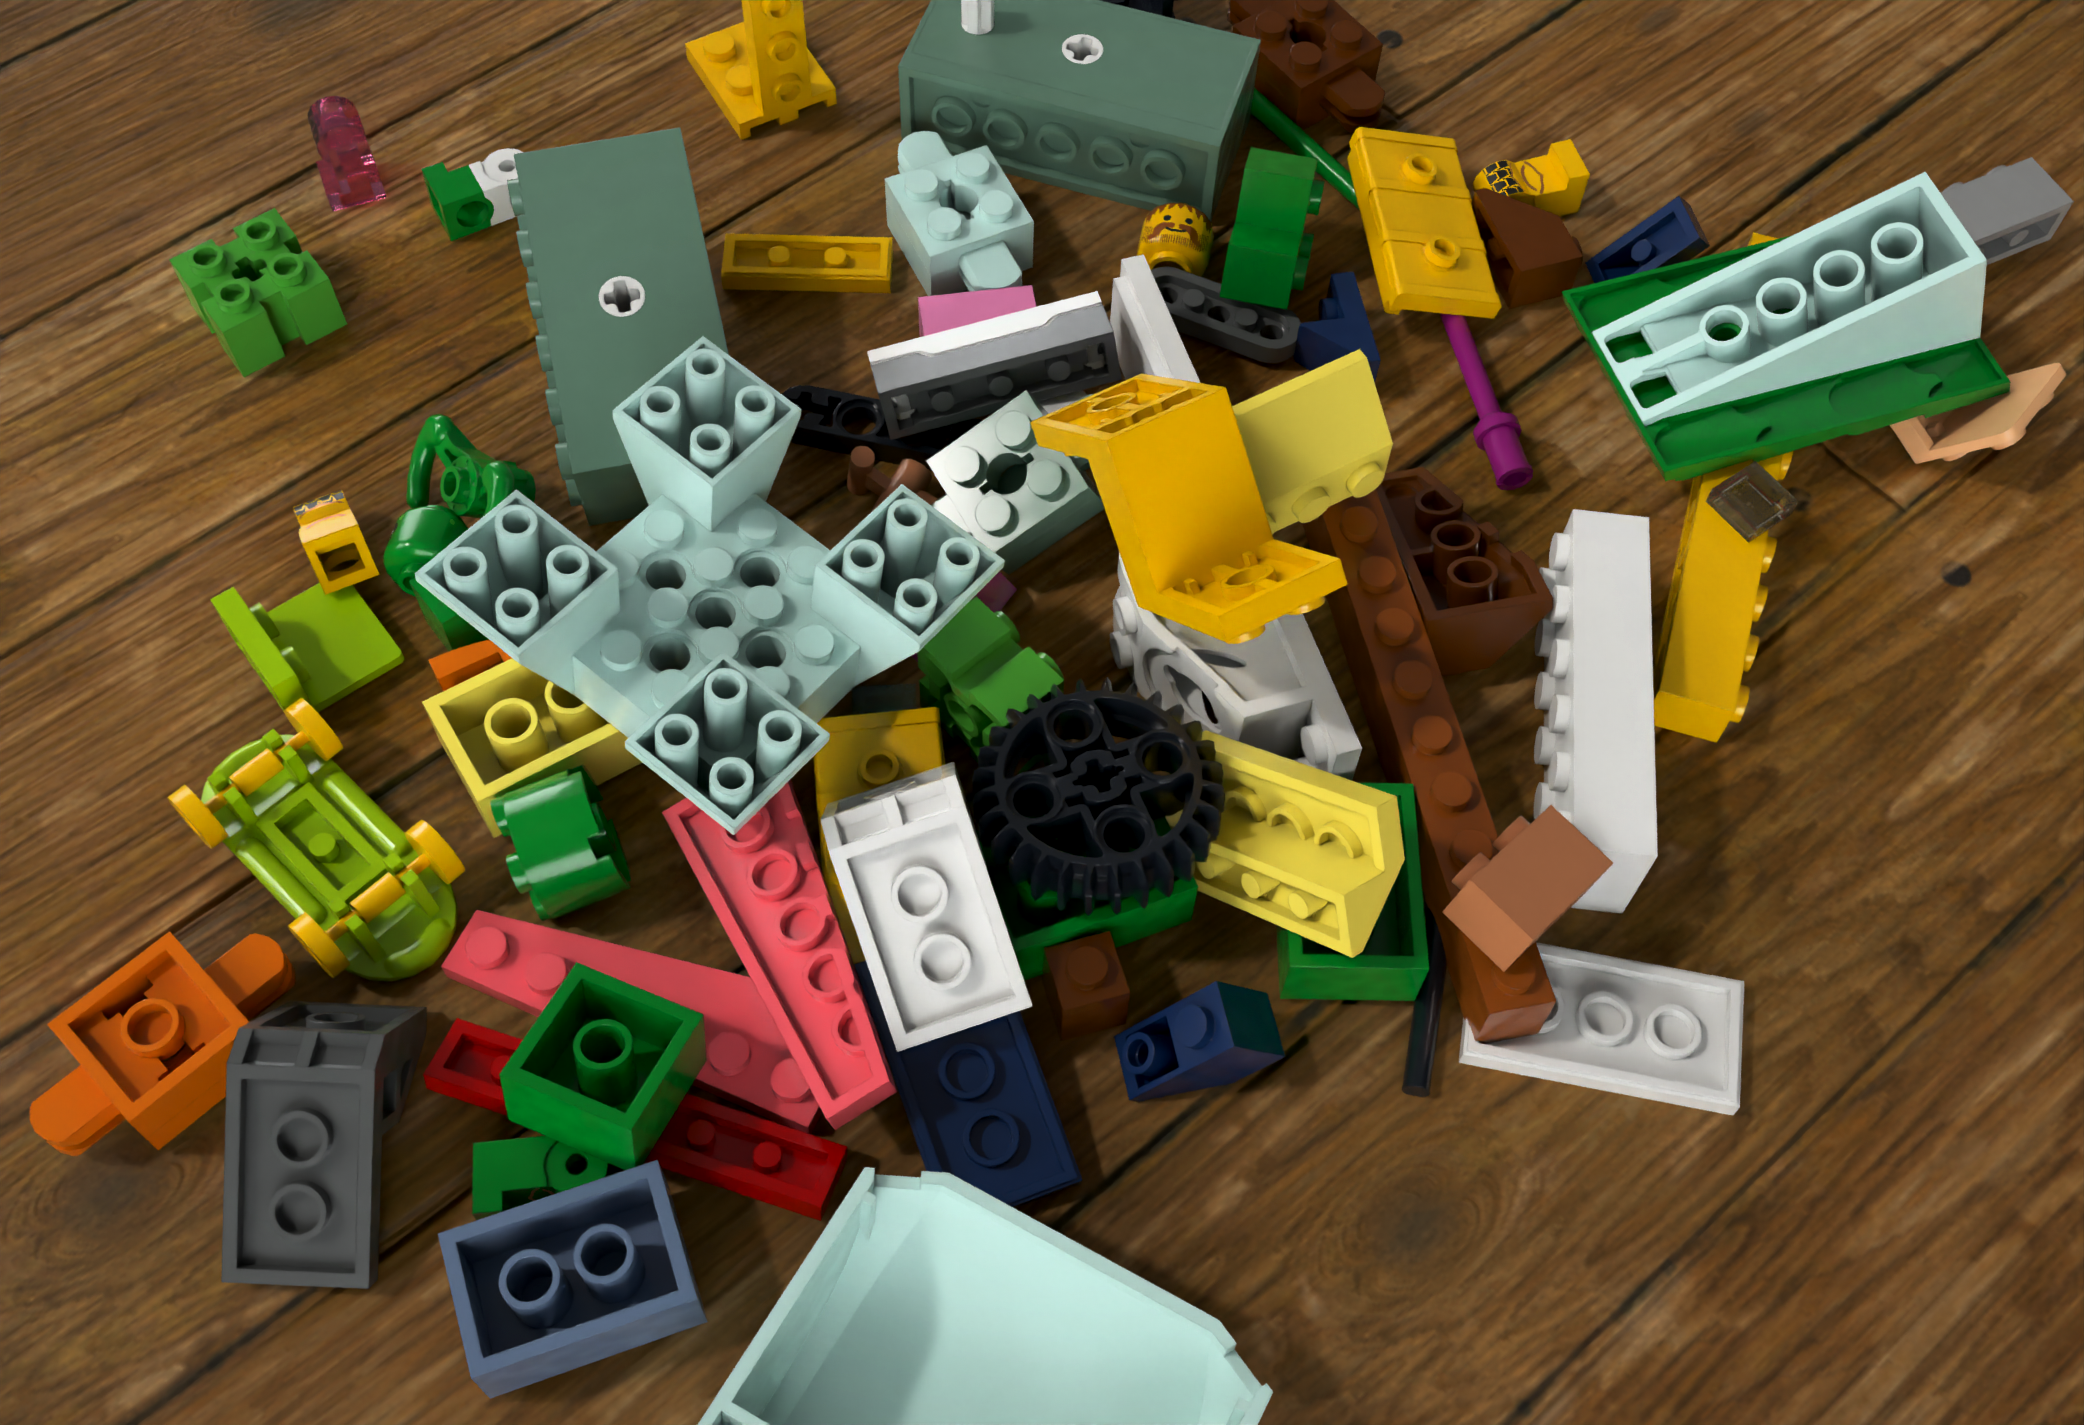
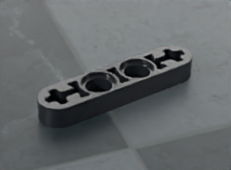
(846, 406)

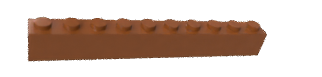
(1425, 747)

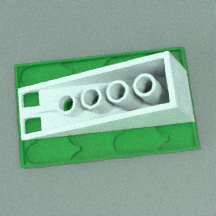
(1797, 335)

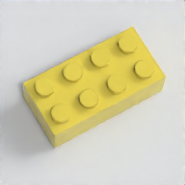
(518, 729)

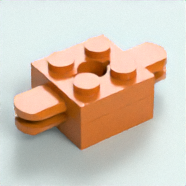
(144, 1018)

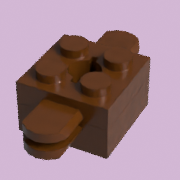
(1313, 60)

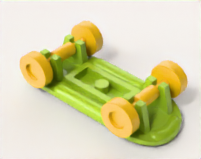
(329, 853)

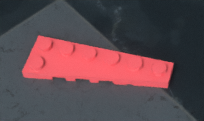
(792, 945)
(743, 1045)

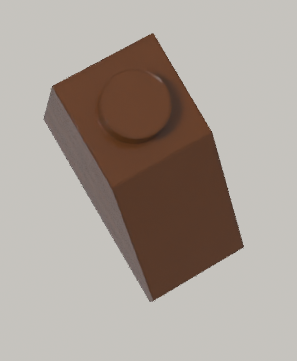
(1525, 248)

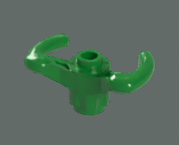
(471, 480)

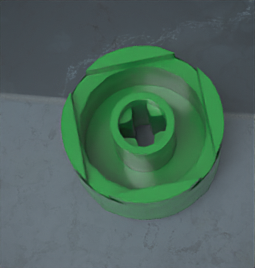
(562, 843)

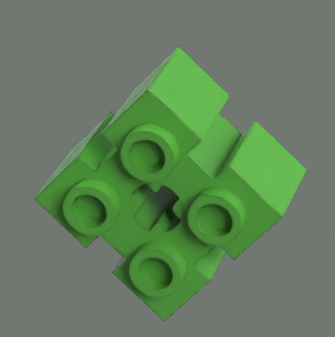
(259, 292)
(980, 673)

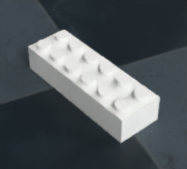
(1600, 697)

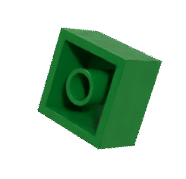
(604, 1067)

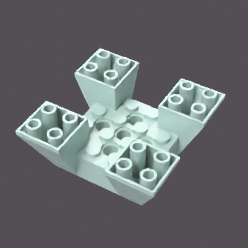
(711, 614)

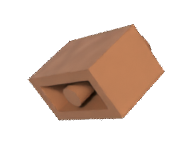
(1526, 886)

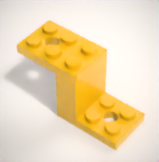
(1188, 507)

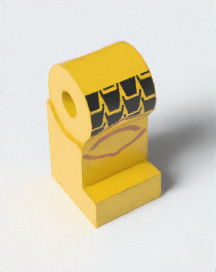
(1546, 182)
(333, 537)

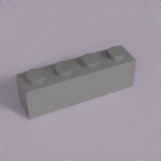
(2009, 208)

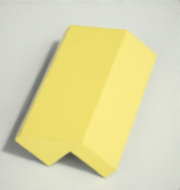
(1301, 847)

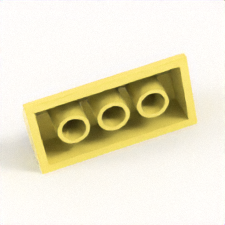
(1316, 440)

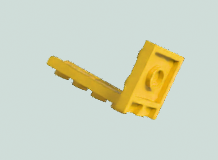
(761, 66)

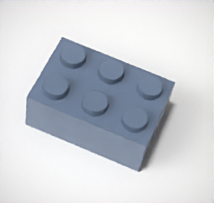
(570, 1279)

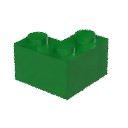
(1268, 241)

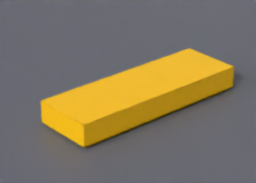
(807, 263)

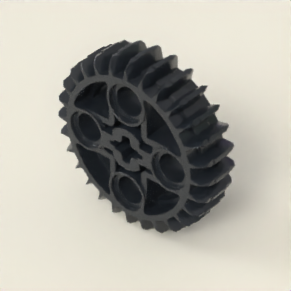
(1098, 795)

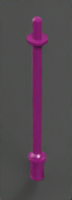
(1496, 430)

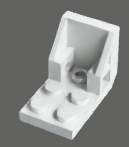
(924, 906)

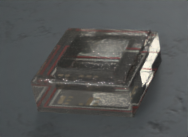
(1752, 501)

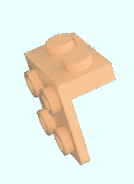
(1984, 424)

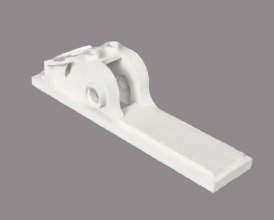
(1261, 690)

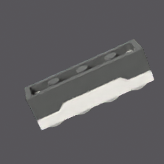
(993, 361)

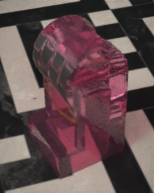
(347, 162)

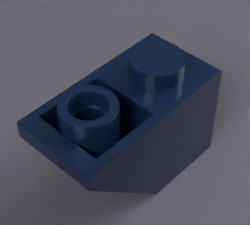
(1199, 1042)

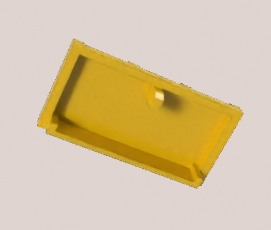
(1420, 224)
(864, 755)

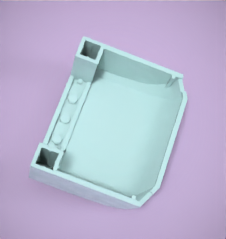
(974, 1314)

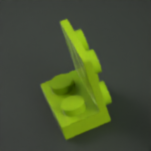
(311, 644)

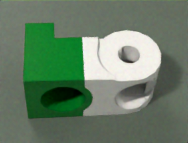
(473, 194)

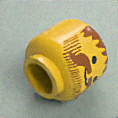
(1177, 238)

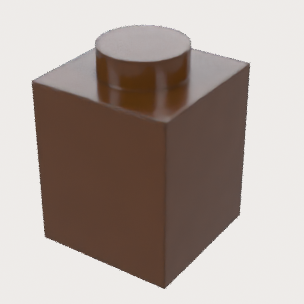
(1085, 985)

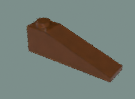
(1464, 580)

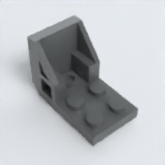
(305, 1139)

